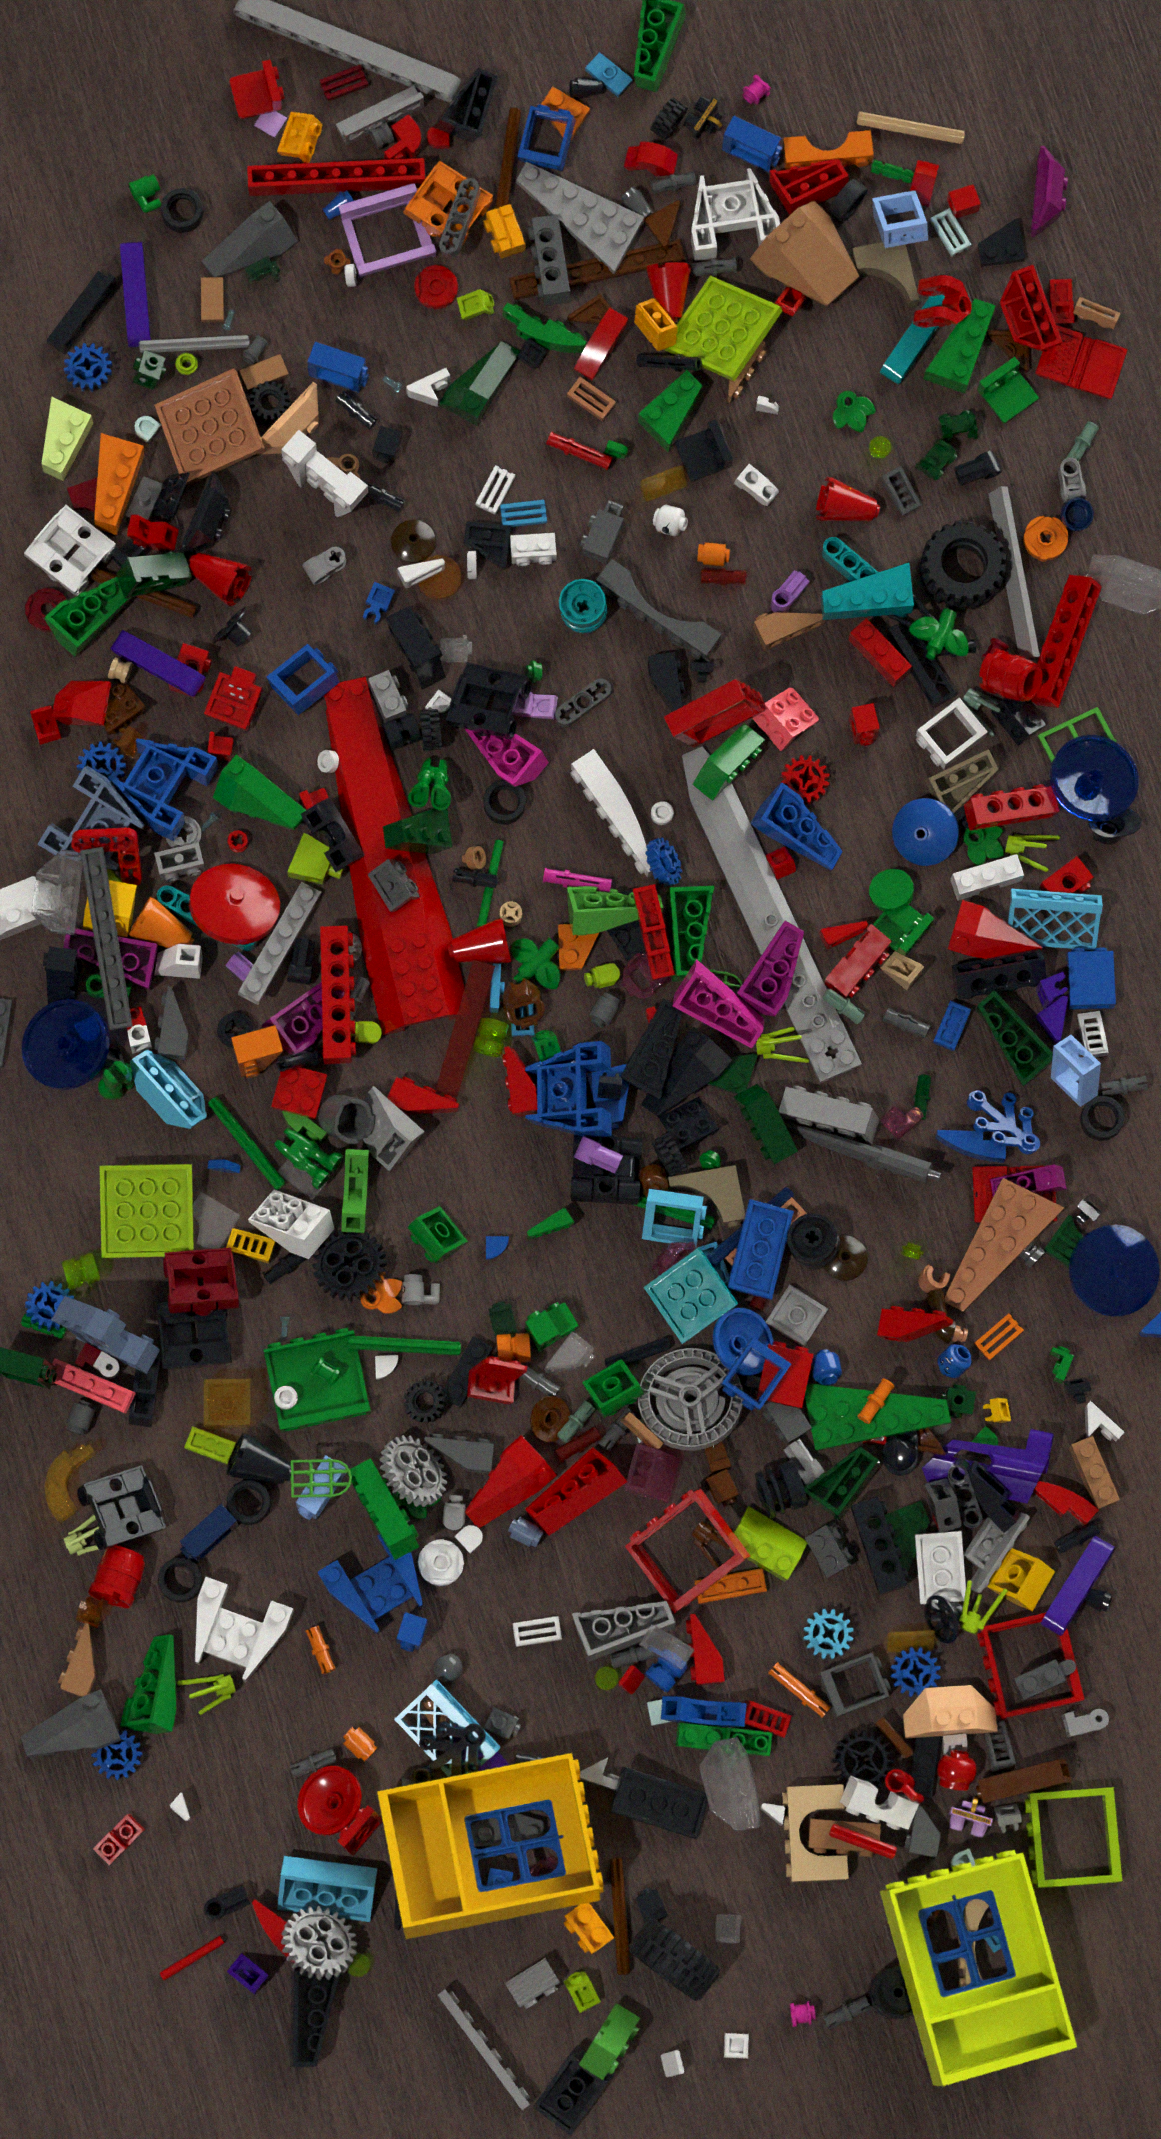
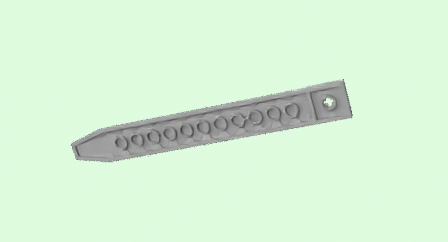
(764, 913)

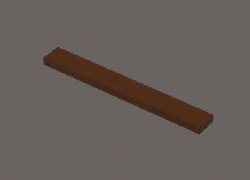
(595, 270)

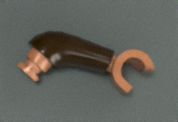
(936, 1302)

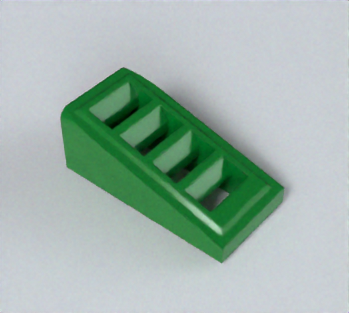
(554, 1223)

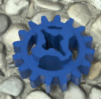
(97, 366)
(107, 759)
(663, 862)
(40, 1312)
(929, 1669)
(109, 1763)

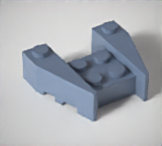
(104, 811)
(106, 1333)

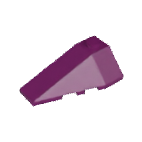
(772, 976)
(301, 1020)

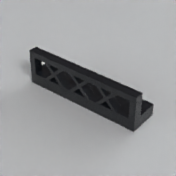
(82, 312)
(926, 684)

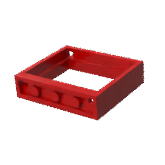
(714, 713)
(654, 1574)
(994, 1682)

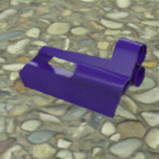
(1012, 1467)

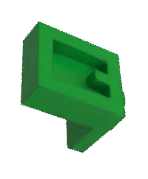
(545, 1044)
(1061, 1368)

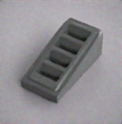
(894, 494)
(1000, 1766)

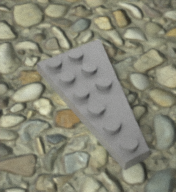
(589, 218)

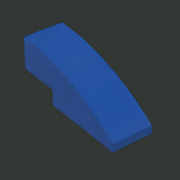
(972, 1145)

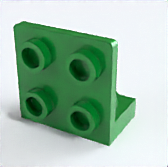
(1007, 391)
(903, 928)

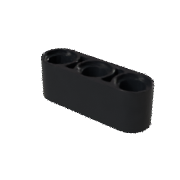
(965, 1504)

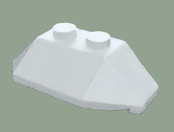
(17, 907)

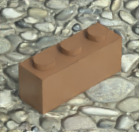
(1094, 1473)
(821, 1841)

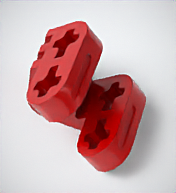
(954, 306)

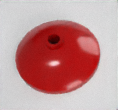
(320, 1795)

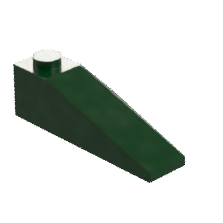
(477, 387)

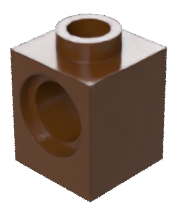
(722, 1488)

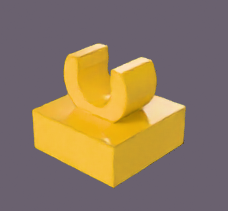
(999, 1409)

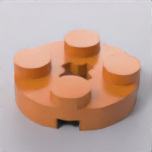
(1058, 540)

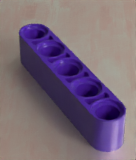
(135, 293)
(158, 663)
(1077, 1585)

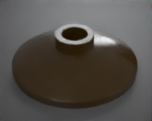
(413, 551)
(853, 1267)

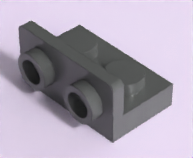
(393, 884)

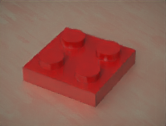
(299, 1092)
(356, 1834)

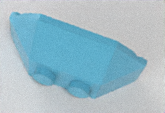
(168, 1090)

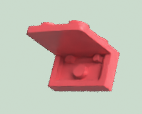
(785, 718)

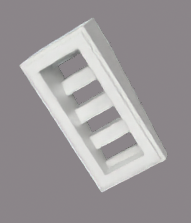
(418, 572)
(1096, 1052)

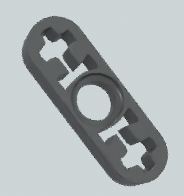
(582, 711)

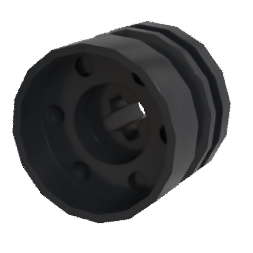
(781, 1489)

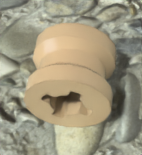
(120, 670)
(513, 910)

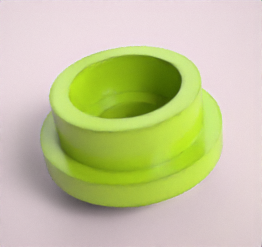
(186, 357)

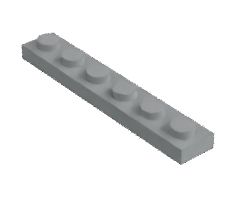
(279, 943)
(479, 2039)

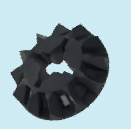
(225, 1025)

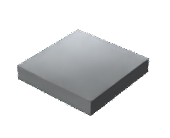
(796, 1316)

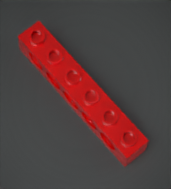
(1065, 638)
(330, 938)

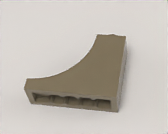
(888, 264)
(719, 1188)

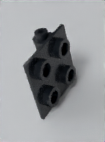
(172, 493)
(689, 1123)

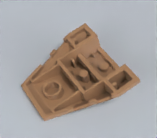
(807, 255)

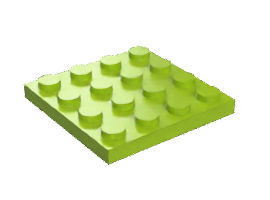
(724, 327)
(146, 1210)

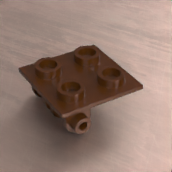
(121, 706)

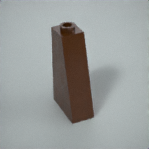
(1023, 1781)

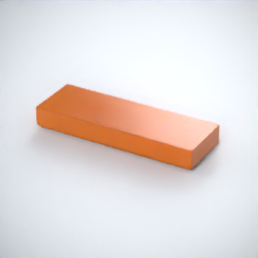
(734, 1586)

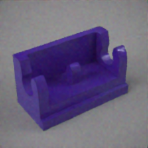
(1049, 989)

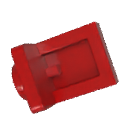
(45, 725)

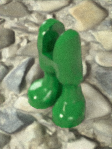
(429, 775)
(114, 1078)
(302, 1150)

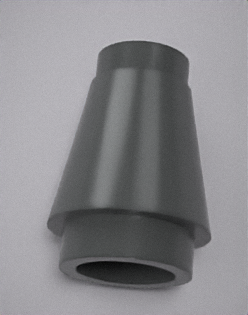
(636, 202)

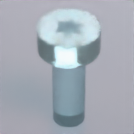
(396, 386)
(212, 818)
(284, 1325)

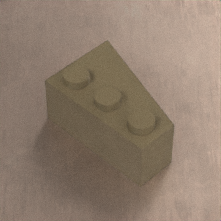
(961, 781)

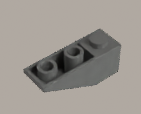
(174, 1036)
(468, 1455)

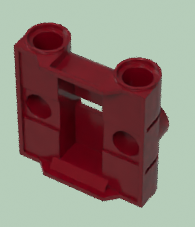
(212, 1267)

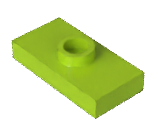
(210, 1445)

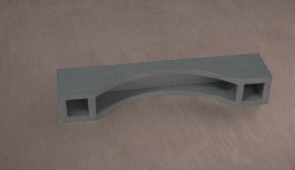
(695, 636)

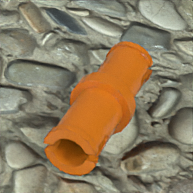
(876, 1401)
(320, 1650)

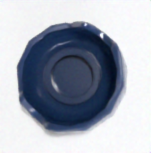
(1077, 514)

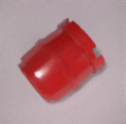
(1010, 676)
(118, 1577)

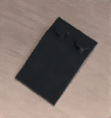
(571, 2093)

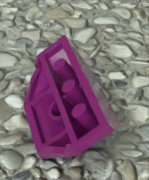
(1048, 191)

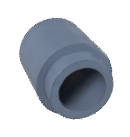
(525, 1532)

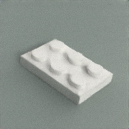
(940, 1566)

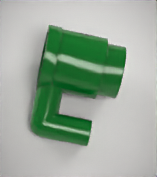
(143, 189)

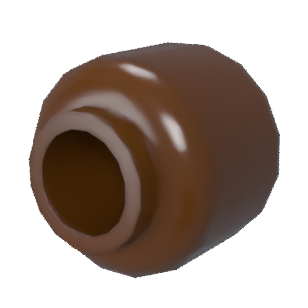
(653, 1178)

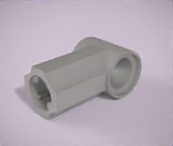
(807, 1467)

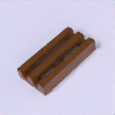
(894, 1738)

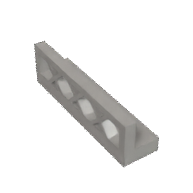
(384, 111)

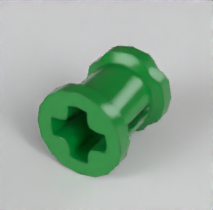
(325, 1371)

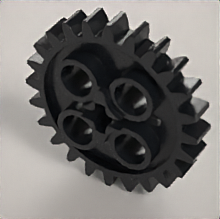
(360, 1281)

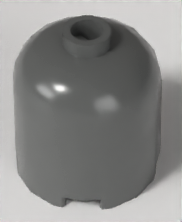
(346, 1118)

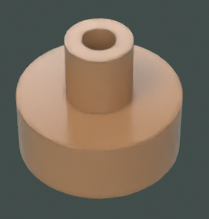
(474, 858)

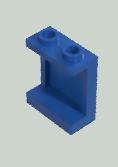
(1091, 979)

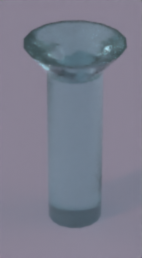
(228, 320)

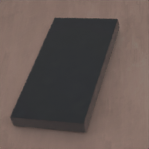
(659, 1803)

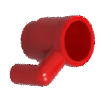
(903, 1783)

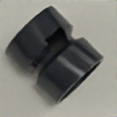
(396, 738)

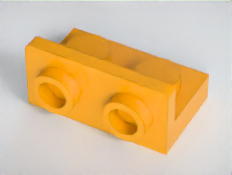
(300, 136)
(588, 1927)

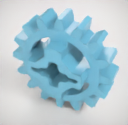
(822, 1624)

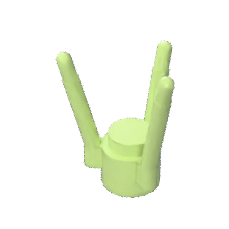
(76, 1540)

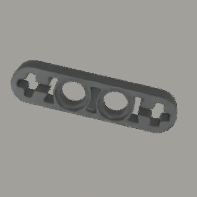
(459, 218)

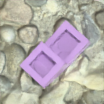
(537, 706)

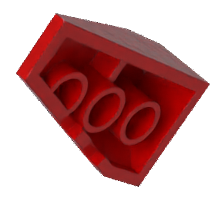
(515, 1479)

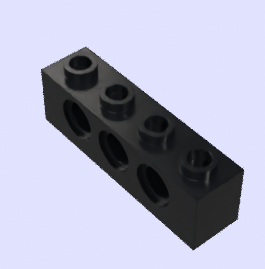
(988, 969)
(884, 1582)

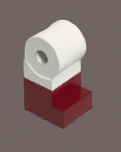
(98, 1360)

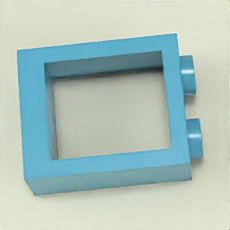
(668, 1233)

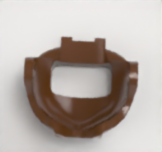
(522, 995)

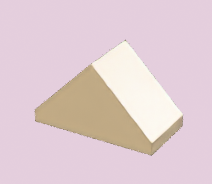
(902, 969)

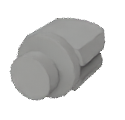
(454, 1513)

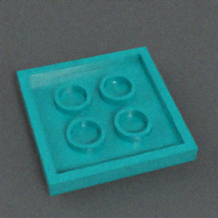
(690, 1295)

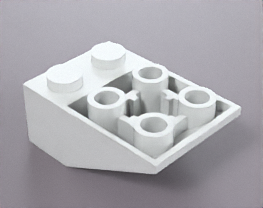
(293, 1223)

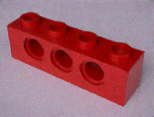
(980, 817)

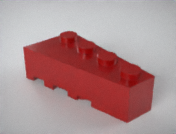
(575, 1491)

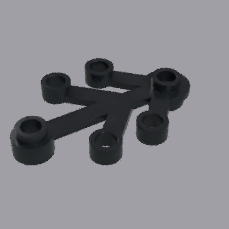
(453, 1750)

